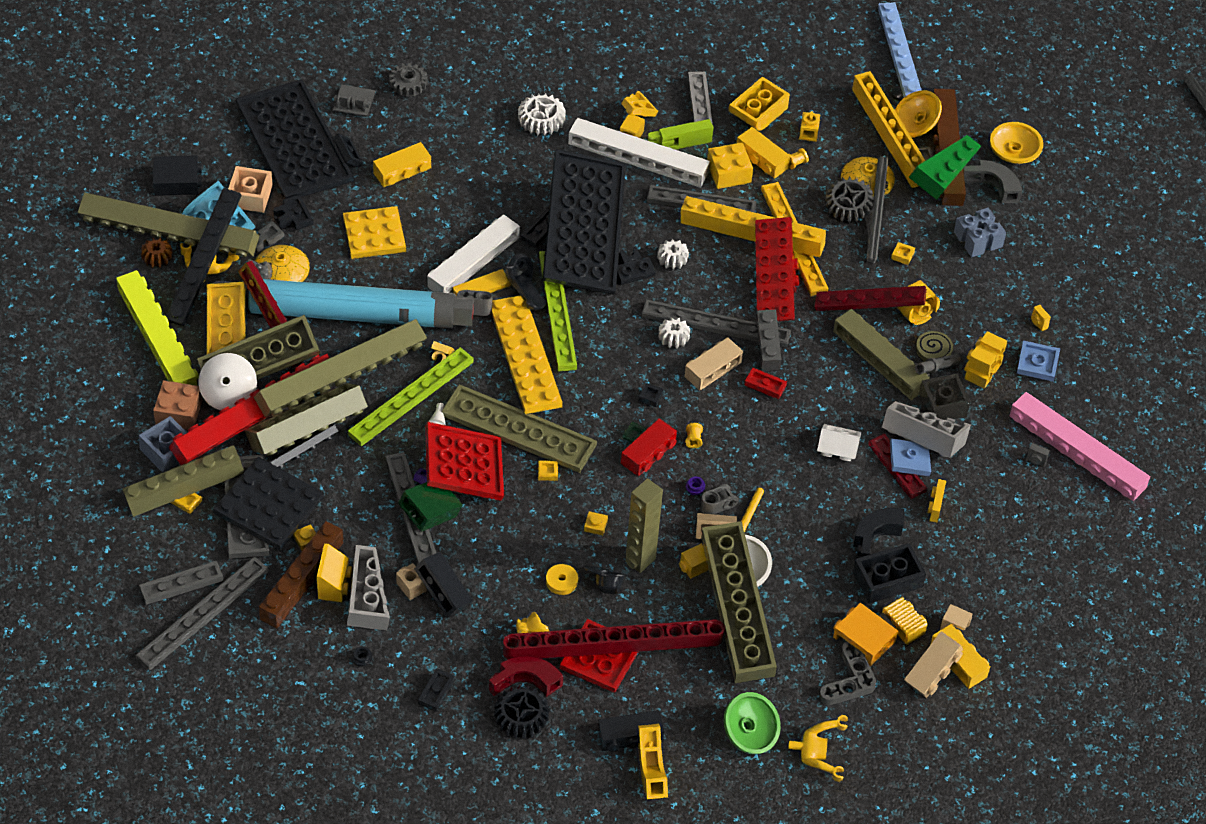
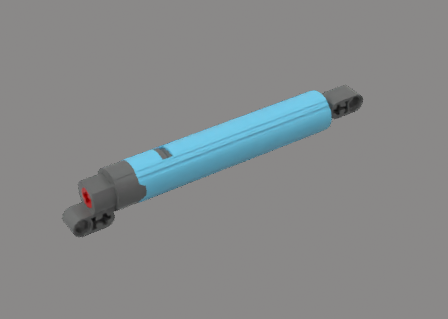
(374, 303)

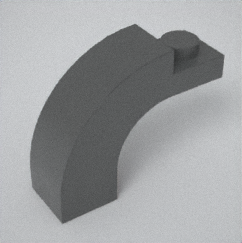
(998, 176)

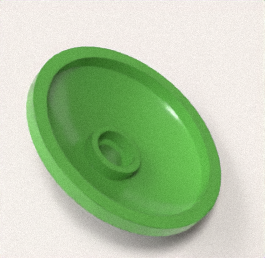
(761, 723)

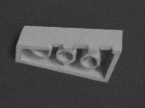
(926, 429)
(367, 596)

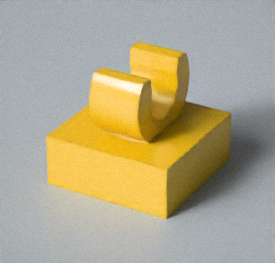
(441, 349)

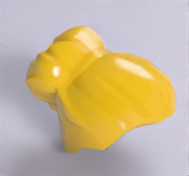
(530, 624)

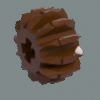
(156, 252)

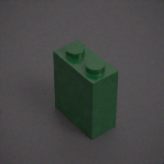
(429, 505)

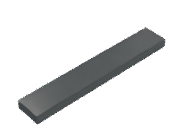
(676, 198)

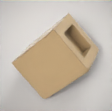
(957, 617)

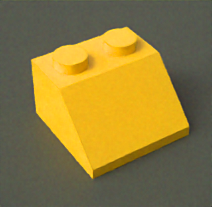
(333, 575)

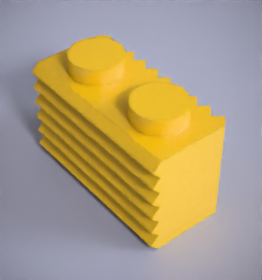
(906, 619)

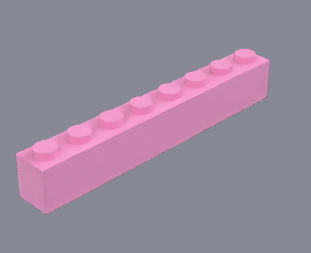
(1079, 446)

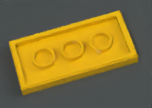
(225, 314)

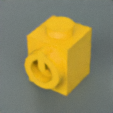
(809, 123)

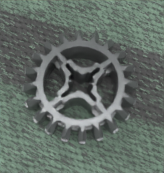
(853, 194)

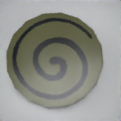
(933, 345)

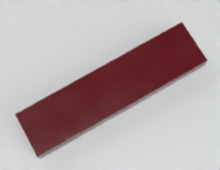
(909, 483)

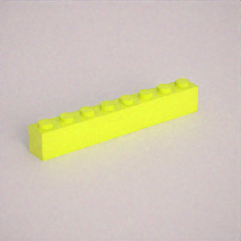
(156, 329)

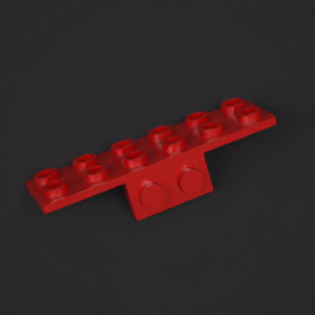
(776, 267)

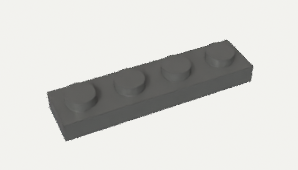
(181, 582)

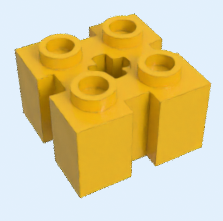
(985, 359)

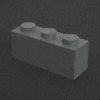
(768, 340)

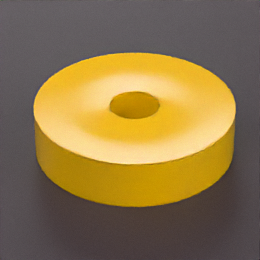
(562, 587)

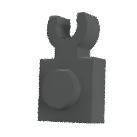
(269, 235)

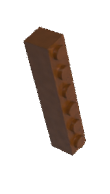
(298, 576)

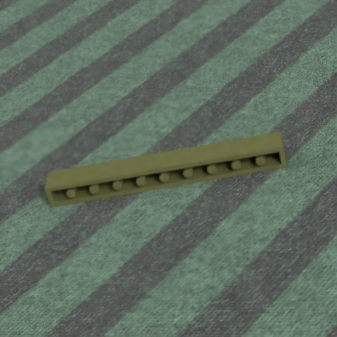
(162, 223)
(339, 368)

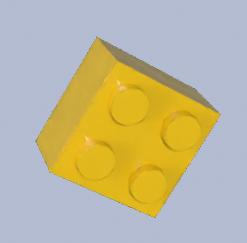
(730, 165)

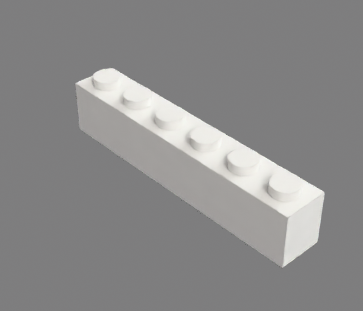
(474, 255)

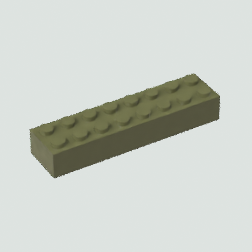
(738, 602)

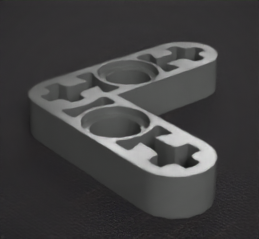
(855, 681)

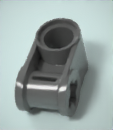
(718, 500)

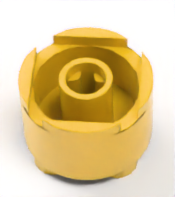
(921, 314)

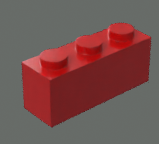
(649, 447)

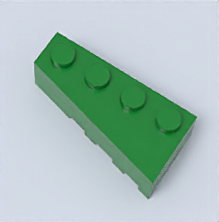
(941, 169)

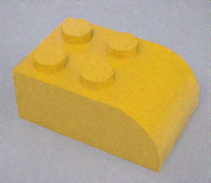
(760, 104)

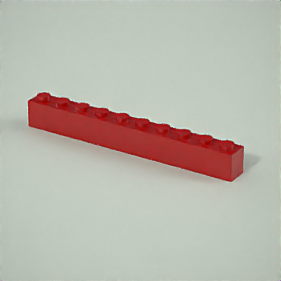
(227, 424)

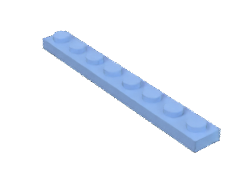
(899, 48)

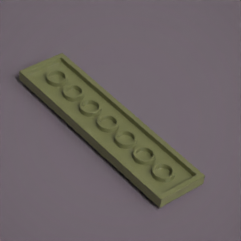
(519, 429)

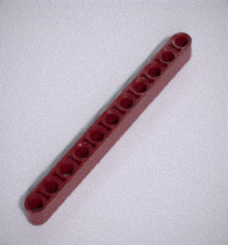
(623, 636)

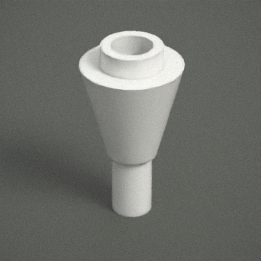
(438, 416)

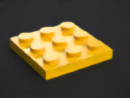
(374, 232)

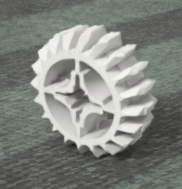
(541, 114)

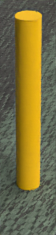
(751, 508)

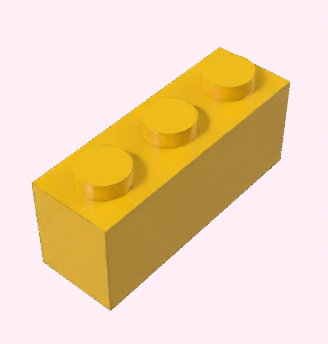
(764, 152)
(402, 164)
(971, 666)

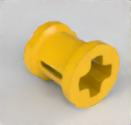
(798, 158)
(694, 435)

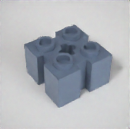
(979, 232)

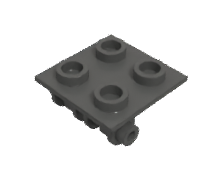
(353, 100)

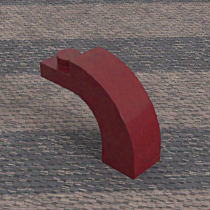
(528, 670)

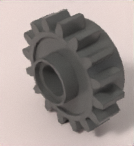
(408, 80)

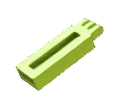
(683, 135)

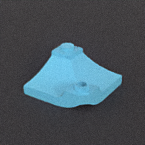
(204, 205)

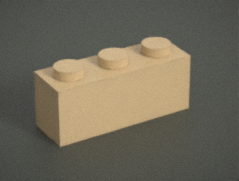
(713, 363)
(934, 664)

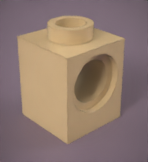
(410, 588)

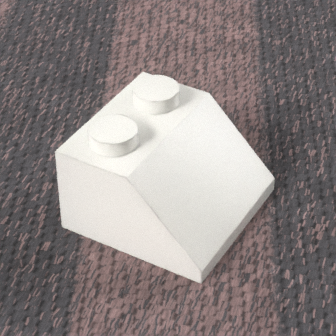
(839, 442)

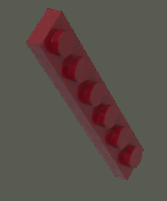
(262, 296)
(870, 298)

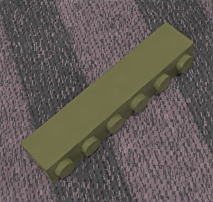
(879, 353)
(183, 480)
(643, 525)

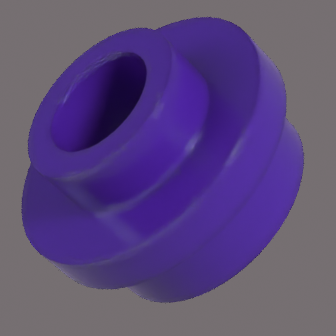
(695, 481)

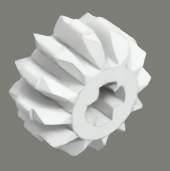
(672, 254)
(674, 333)

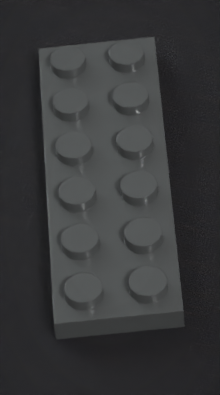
(239, 541)

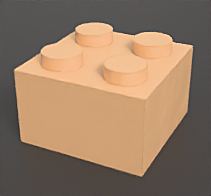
(254, 187)

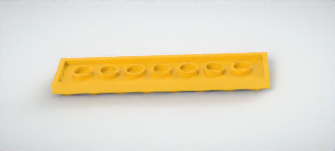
(525, 355)

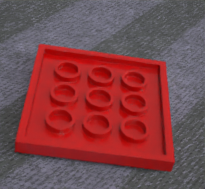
(464, 461)

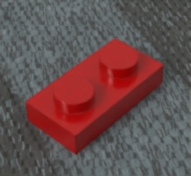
(765, 383)

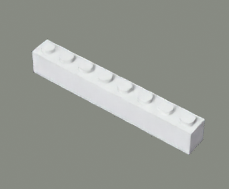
(639, 152)

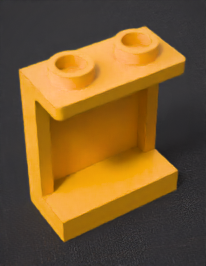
(866, 632)

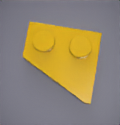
(639, 105)

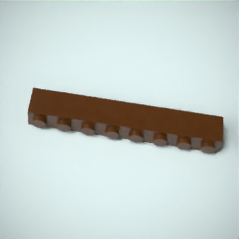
(946, 134)

